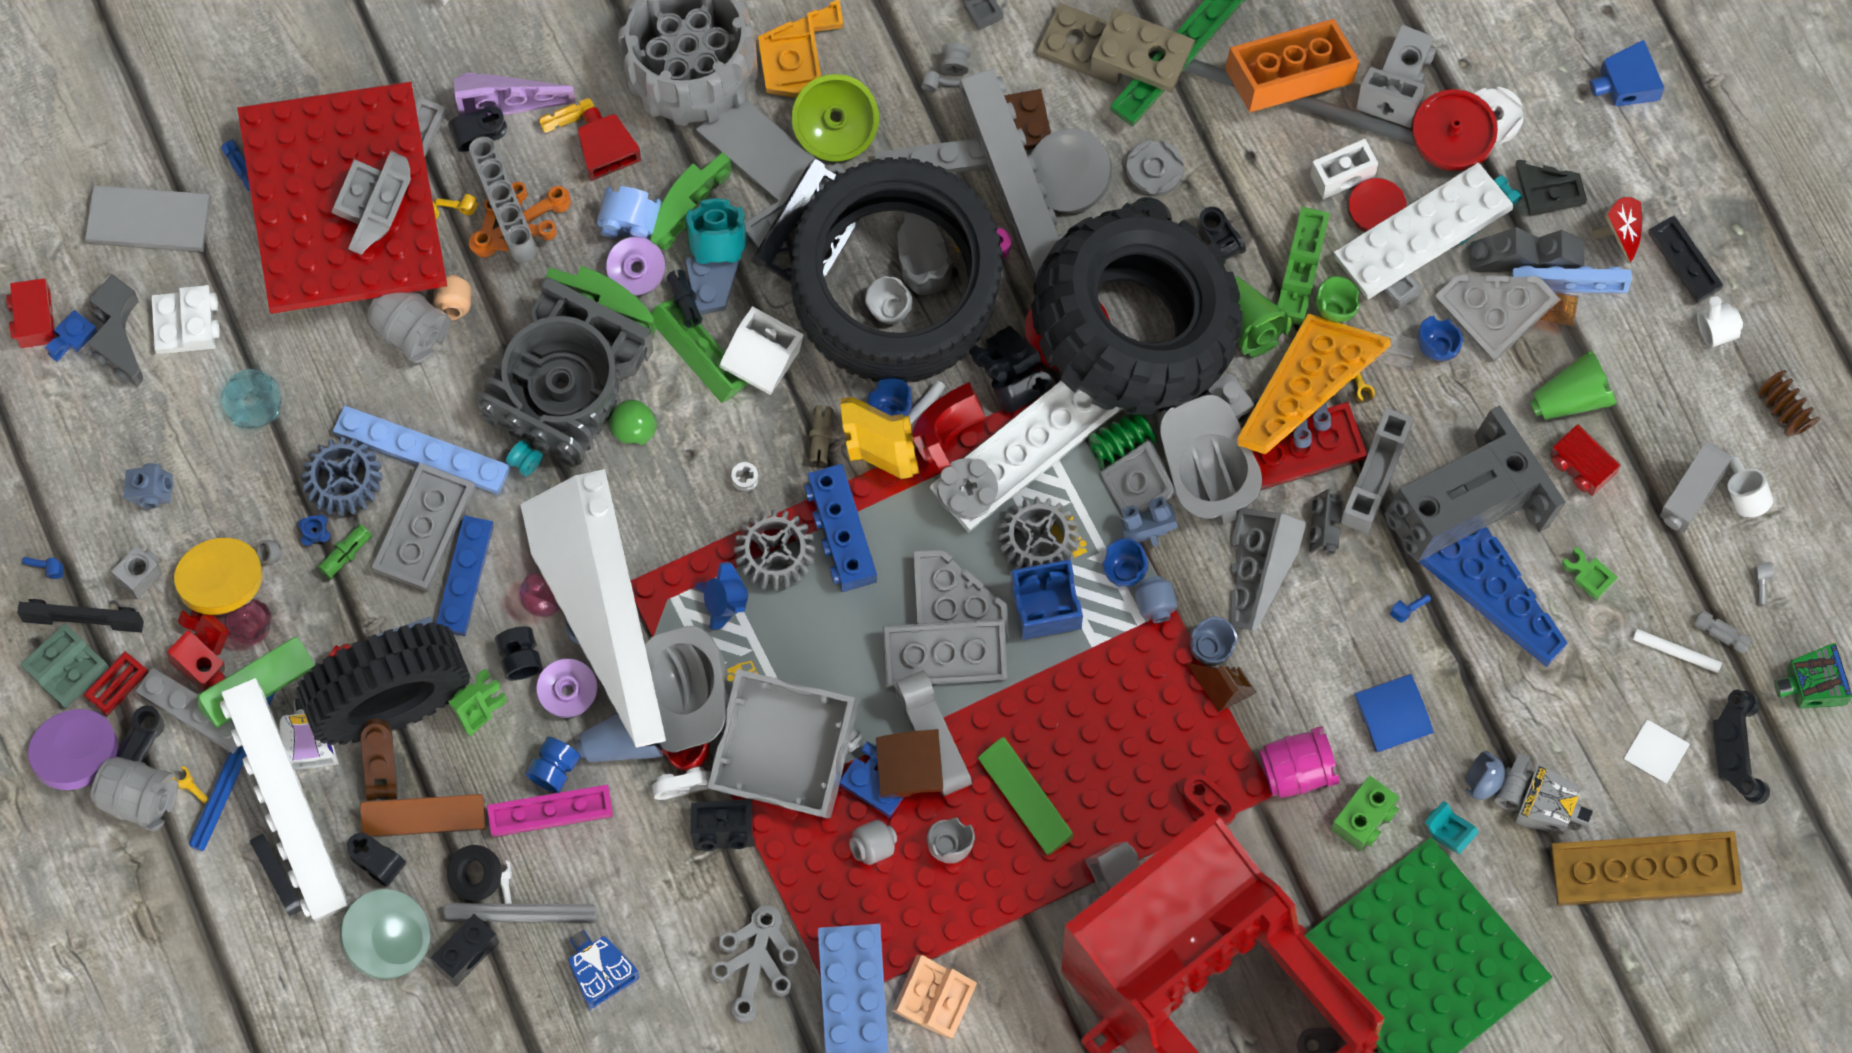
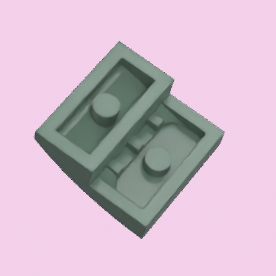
(64, 666)

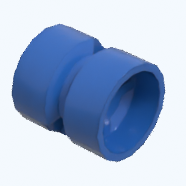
(550, 769)

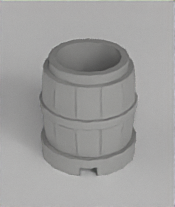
(409, 323)
(134, 792)

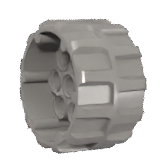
(696, 93)

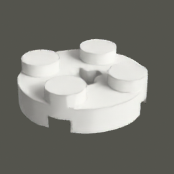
(1510, 111)

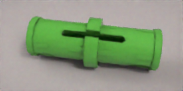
(344, 551)

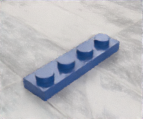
(465, 574)

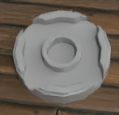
(1154, 168)

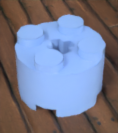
(627, 213)

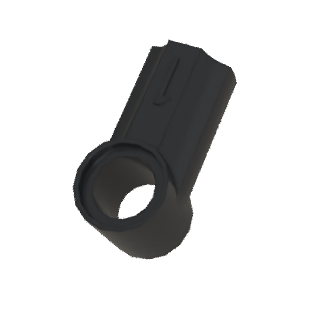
(139, 739)

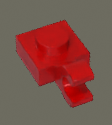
(206, 628)

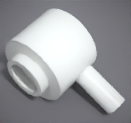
(1719, 323)
(1749, 490)

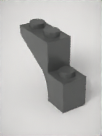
(1519, 248)
(110, 344)

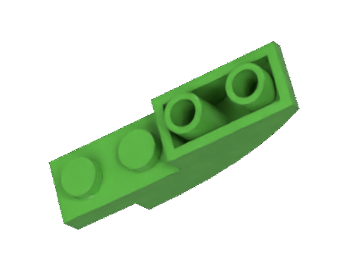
(688, 190)
(606, 292)

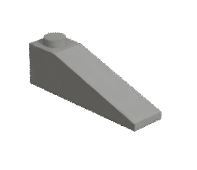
(1264, 553)

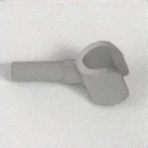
(933, 79)
(1761, 573)

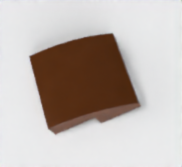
(909, 763)

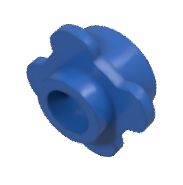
(306, 526)

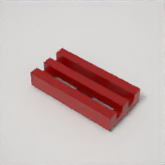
(124, 691)

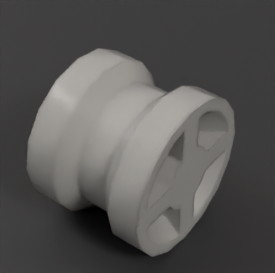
(955, 59)

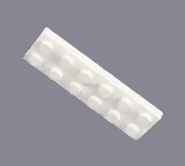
(1423, 231)

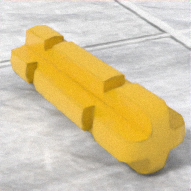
(564, 115)

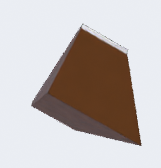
(1223, 684)

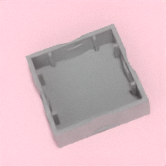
(784, 743)

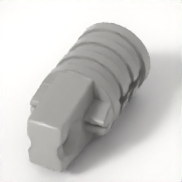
(1515, 784)

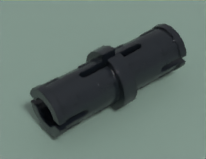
(684, 298)

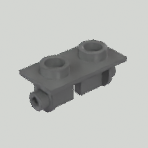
(1324, 510)

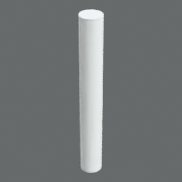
(1677, 651)

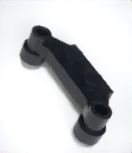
(1733, 746)

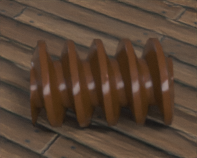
(1786, 405)

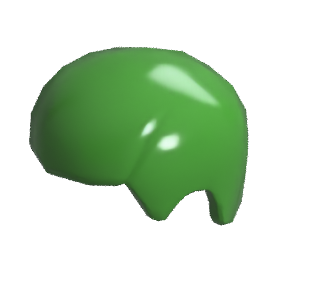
(1337, 299)
(632, 422)

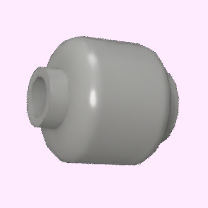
(873, 842)

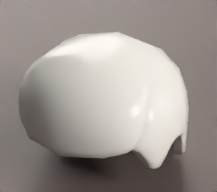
(888, 300)

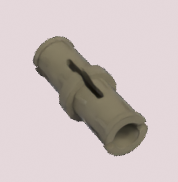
(820, 436)

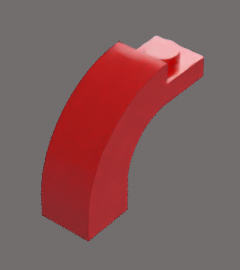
(945, 420)

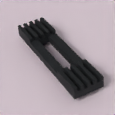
(41, 613)

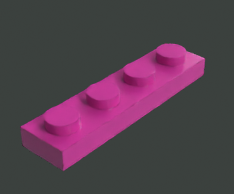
(550, 810)

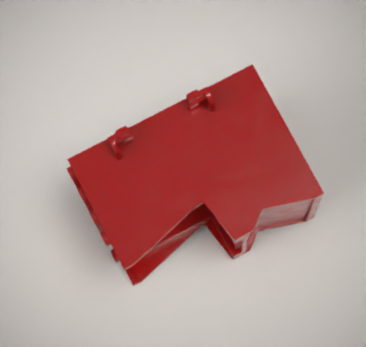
(1180, 923)

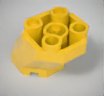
(879, 438)

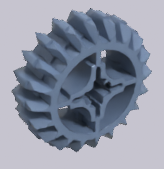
(353, 458)

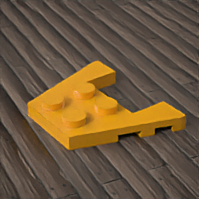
(791, 53)

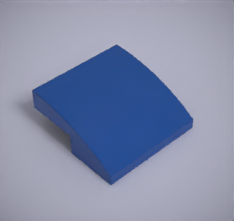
(1394, 713)

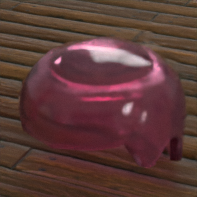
(537, 596)
(249, 623)

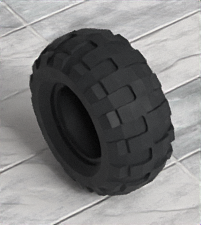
(1172, 265)

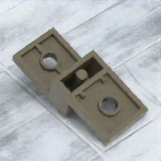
(1115, 47)

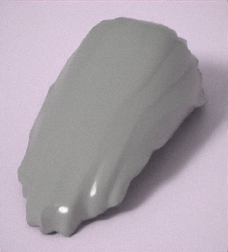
(923, 256)

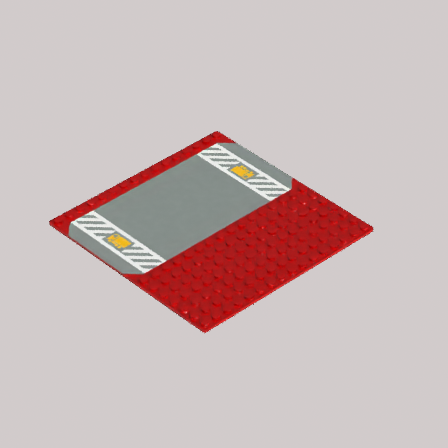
(1092, 712)

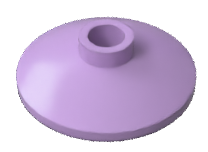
(634, 250)
(566, 674)

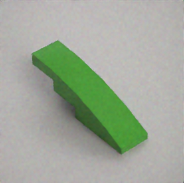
(1303, 263)

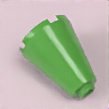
(1261, 321)
(1574, 390)

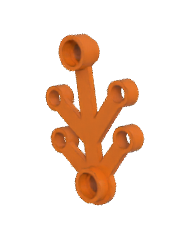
(494, 236)

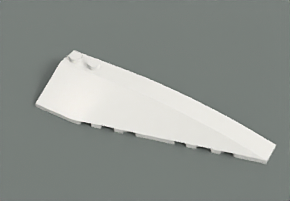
(584, 564)

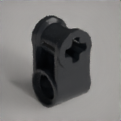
(476, 124)
(1223, 235)
(1021, 388)
(379, 861)

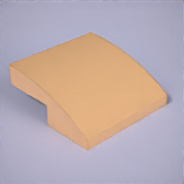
(934, 996)

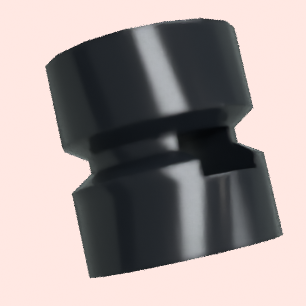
(519, 657)

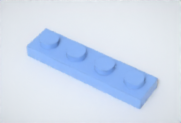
(1580, 280)

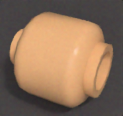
(455, 298)

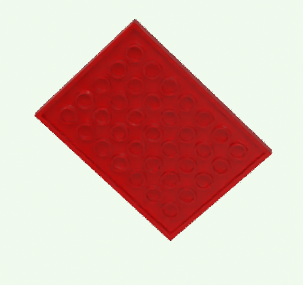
(295, 171)

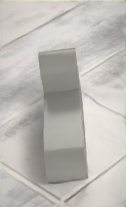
(922, 713)

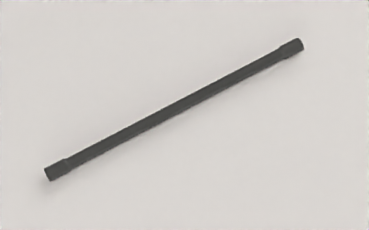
(1313, 105)

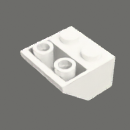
(762, 350)

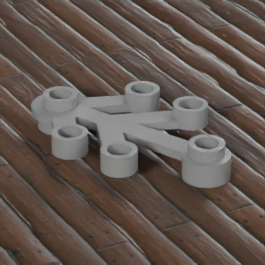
(756, 958)

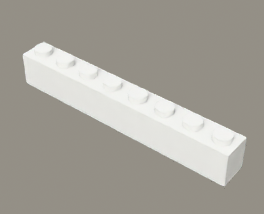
(285, 800)

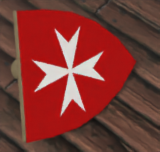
(1625, 224)

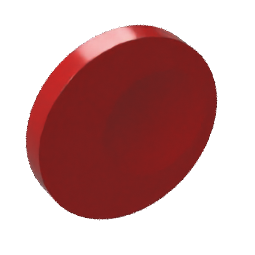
(1454, 130)

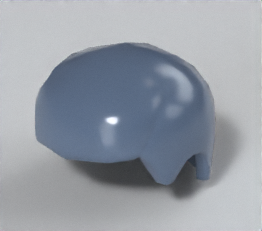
(1213, 641)
(1485, 776)

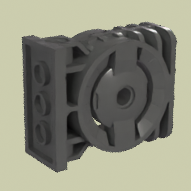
(576, 413)

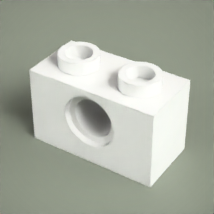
(1343, 169)

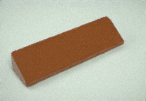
(423, 815)

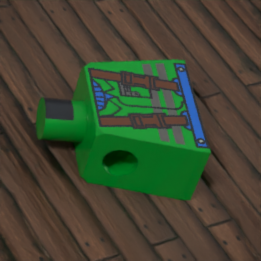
(1816, 680)

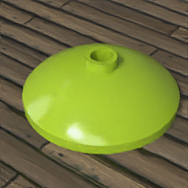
(830, 138)

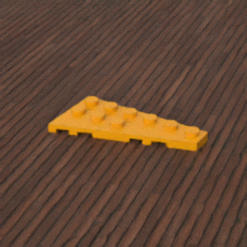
(1313, 370)

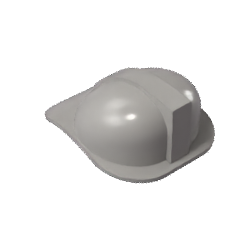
(1205, 461)
(688, 686)

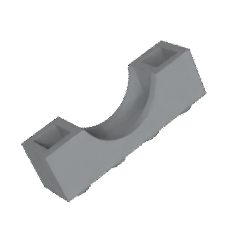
(1377, 471)

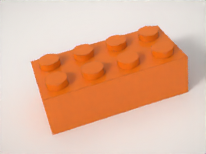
(1291, 65)

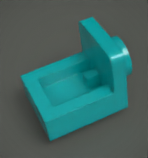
(1450, 828)

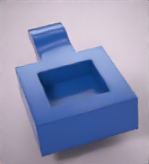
(73, 333)

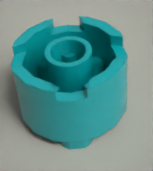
(716, 231)

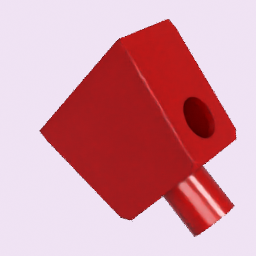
(606, 144)
(191, 654)

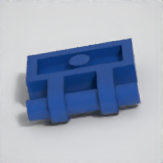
(863, 783)

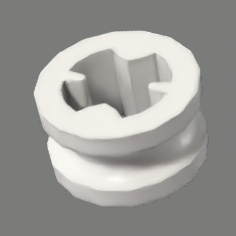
(739, 470)

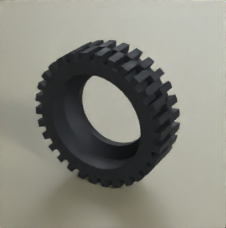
(383, 678)

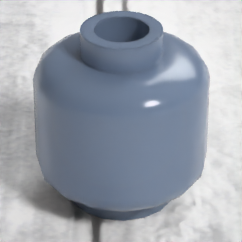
(1156, 599)

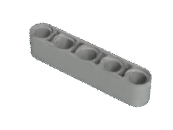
(498, 187)

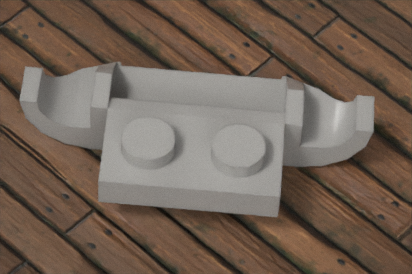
(372, 198)

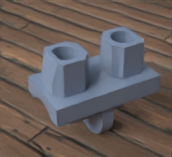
(1149, 523)

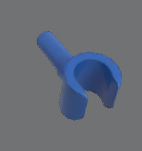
(52, 566)
(1402, 612)

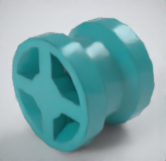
(524, 458)

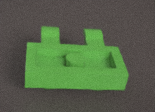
(474, 703)

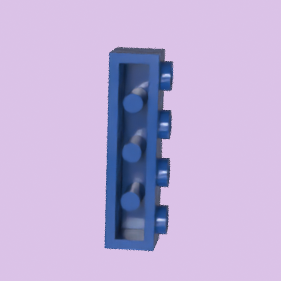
(841, 528)

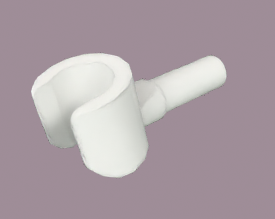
(504, 883)

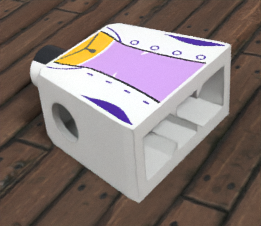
(301, 744)

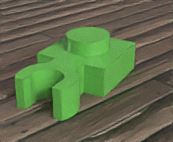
(1592, 576)

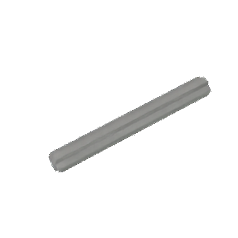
(521, 912)

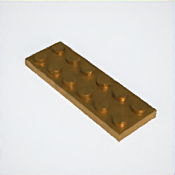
(1646, 868)

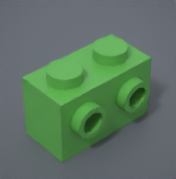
(1365, 814)

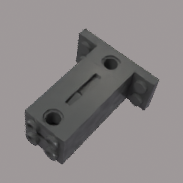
(1475, 492)

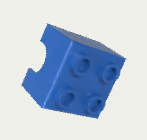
(1046, 599)

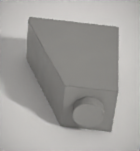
(1695, 487)

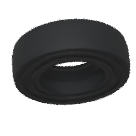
(491, 876)

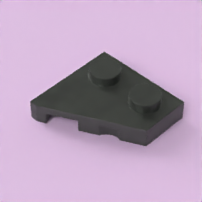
(1549, 188)

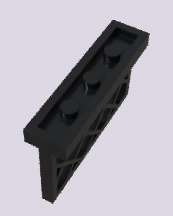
(787, 219)

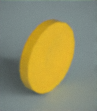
(218, 576)

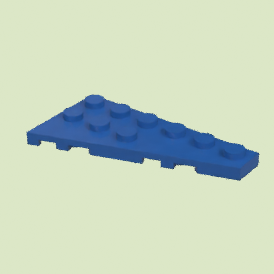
(1493, 585)

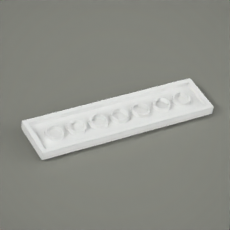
(1035, 443)

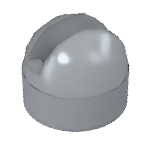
(271, 547)

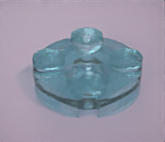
(247, 415)

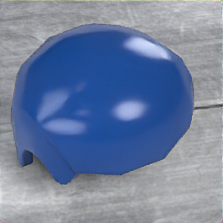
(1439, 339)
(891, 397)
(1125, 562)

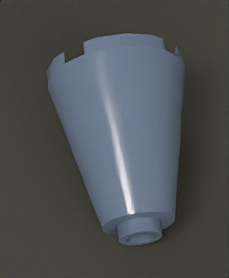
(612, 742)

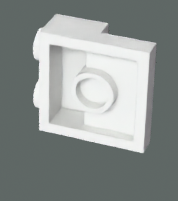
(185, 320)

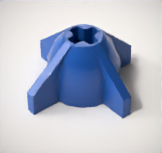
(724, 595)

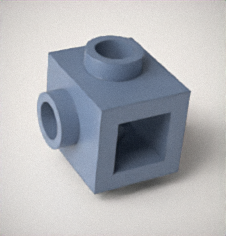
(148, 486)

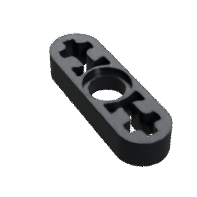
(276, 875)

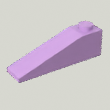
(508, 93)

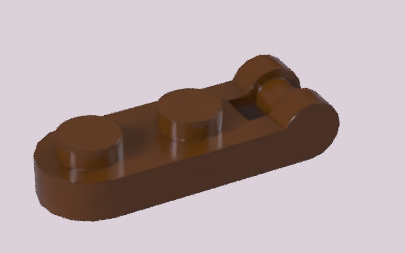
(378, 759)

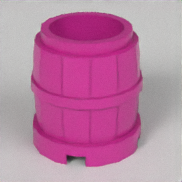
(1299, 763)

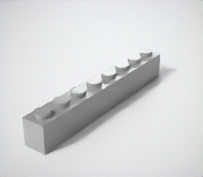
(1011, 166)

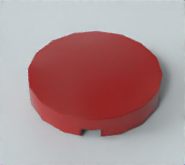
(1374, 202)

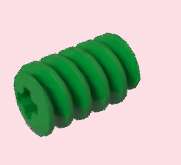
(1119, 438)

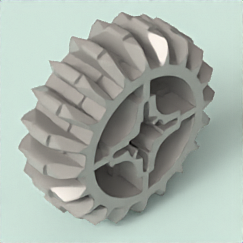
(1020, 521)
(765, 542)

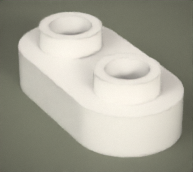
(691, 782)

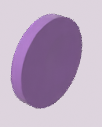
(71, 748)

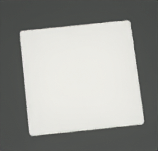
(1656, 751)

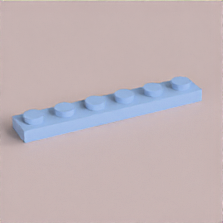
(418, 447)

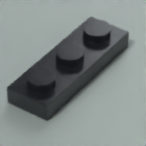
(1685, 259)

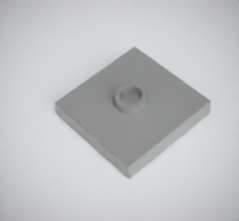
(1138, 478)

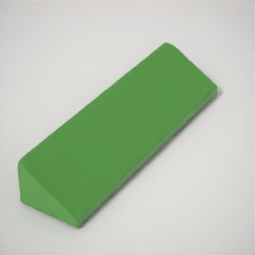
(697, 350)
(272, 671)
(1026, 796)

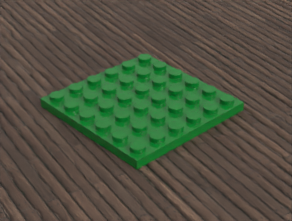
(1429, 955)

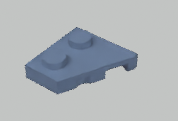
(711, 283)

